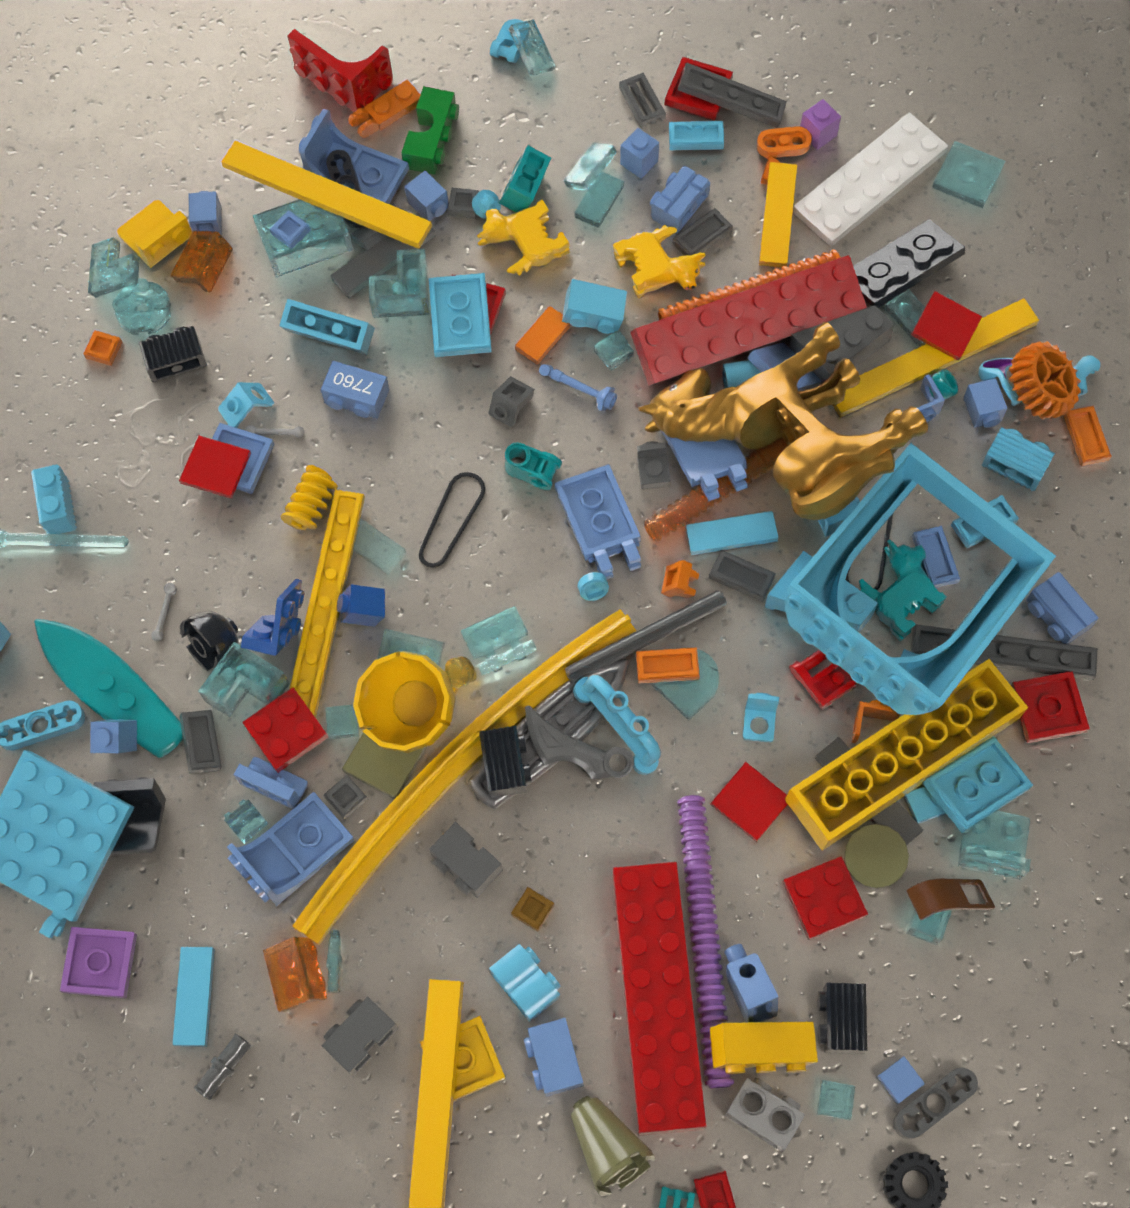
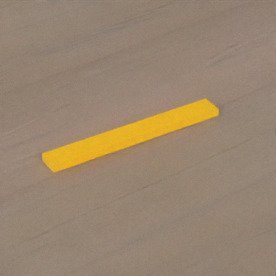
(327, 194)
(928, 360)
(327, 586)
(436, 1094)

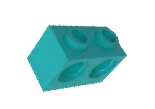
(525, 179)

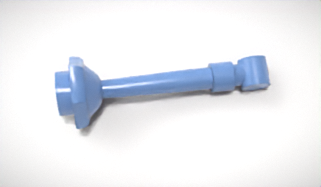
(605, 398)

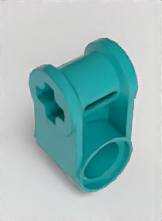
(536, 469)

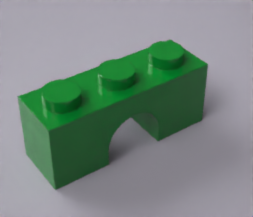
(426, 149)

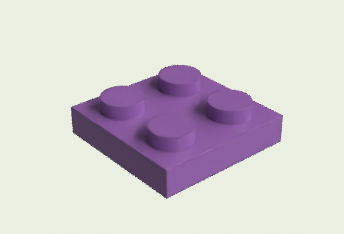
(98, 962)

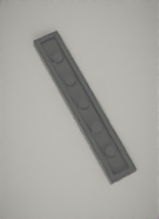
(1018, 653)

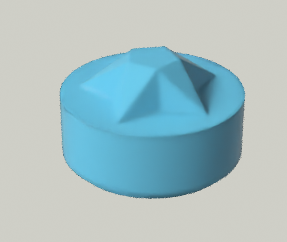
(485, 201)
(593, 586)

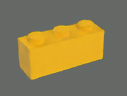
(763, 1046)

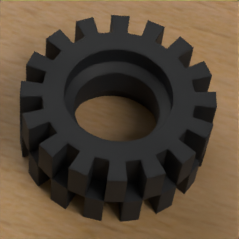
(923, 1164)

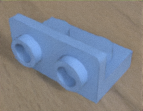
(265, 780)

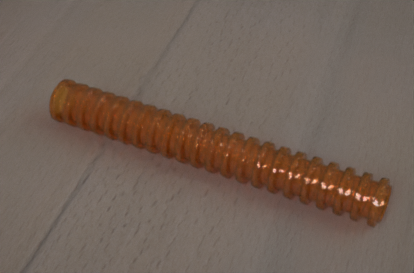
(697, 502)

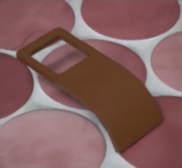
(944, 895)

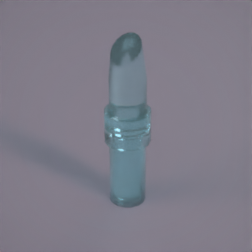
(334, 962)

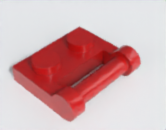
(826, 685)

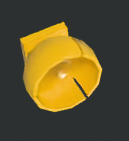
(404, 701)

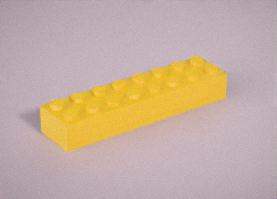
(903, 756)

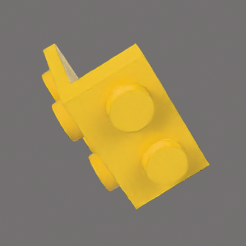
(155, 232)

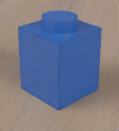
(362, 605)

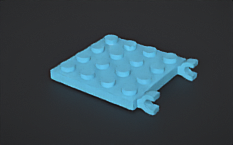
(56, 837)

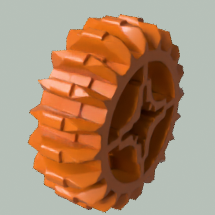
(1044, 380)

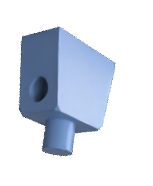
(750, 985)

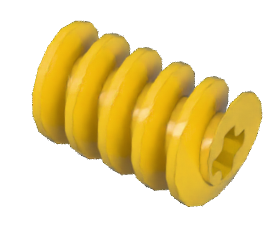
(309, 498)

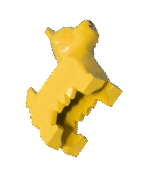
(528, 233)
(653, 264)

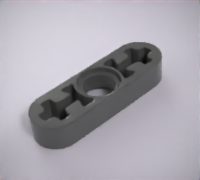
(960, 1096)

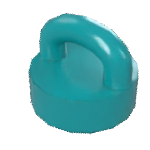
(945, 383)

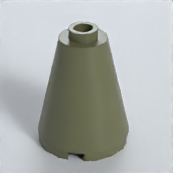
(609, 1146)

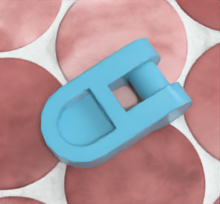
(504, 38)

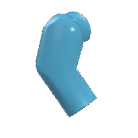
(1085, 366)

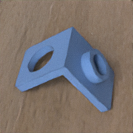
(935, 404)

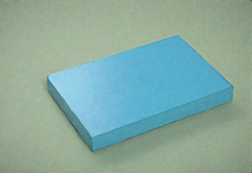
(459, 315)
(977, 784)

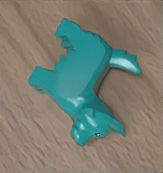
(907, 593)

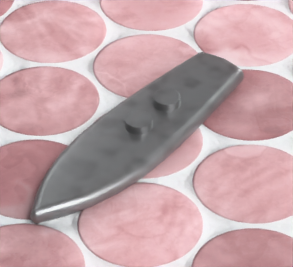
(565, 714)

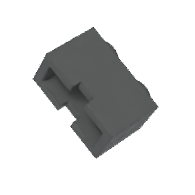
(458, 856)
(358, 1034)

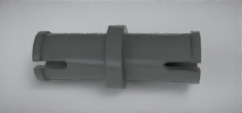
(222, 1066)

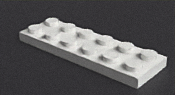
(870, 179)

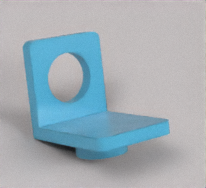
(241, 401)
(760, 706)

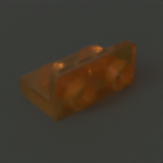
(202, 259)
(295, 973)

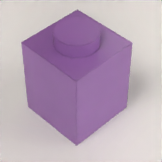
(821, 122)

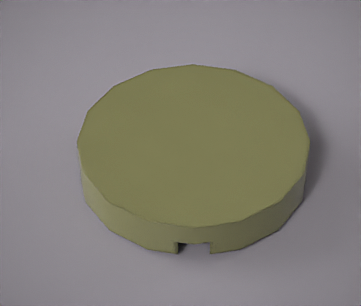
(876, 856)

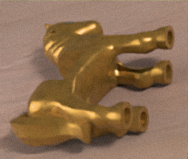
(819, 466)

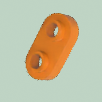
(783, 142)

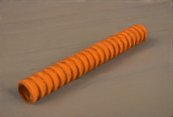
(745, 285)

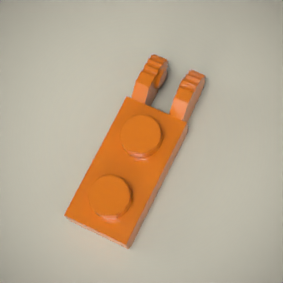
(385, 109)

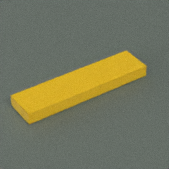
(778, 214)

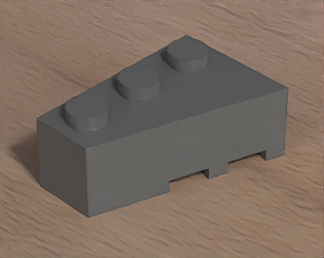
(859, 337)

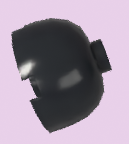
(209, 637)

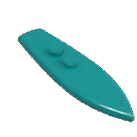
(108, 685)

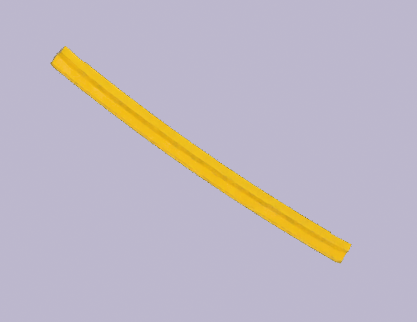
(442, 774)

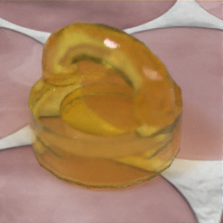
(460, 671)

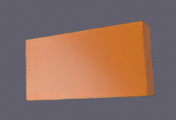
(542, 335)
(1087, 436)
(667, 665)

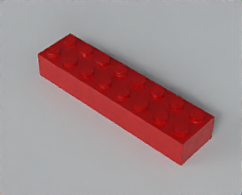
(747, 320)
(658, 999)

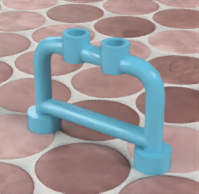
(601, 694)

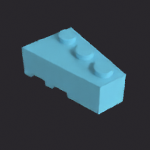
(857, 605)

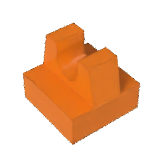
(677, 580)

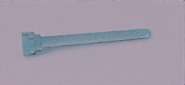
(62, 540)

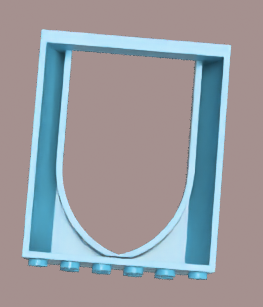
(926, 680)

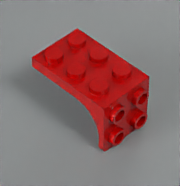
(348, 82)

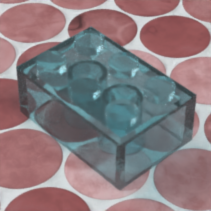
(326, 240)

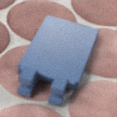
(708, 461)
(600, 518)

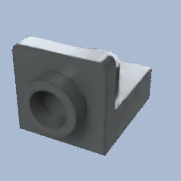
(509, 400)
(653, 465)

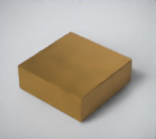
(532, 909)

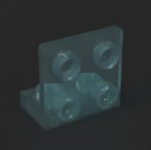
(997, 846)

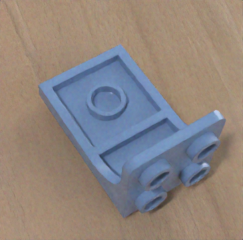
(376, 171)
(291, 850)

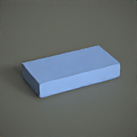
(939, 560)

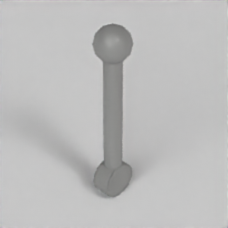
(298, 431)
(170, 590)

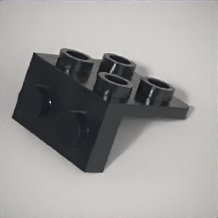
(145, 821)

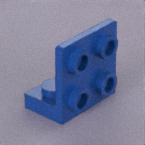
(275, 631)

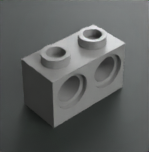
(760, 1122)

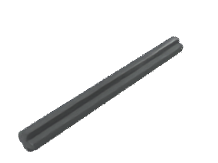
(645, 636)

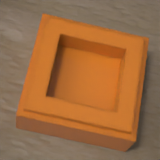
(103, 348)

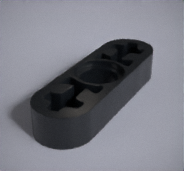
(335, 175)

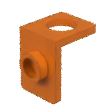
(873, 709)

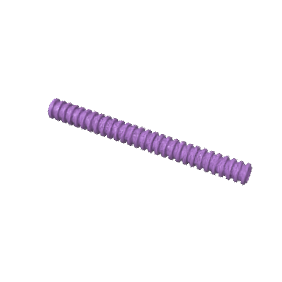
(703, 929)

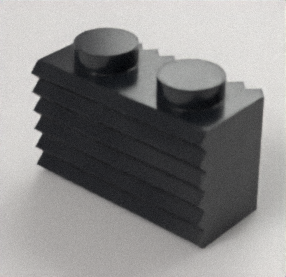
(172, 353)
(503, 761)
(844, 1018)

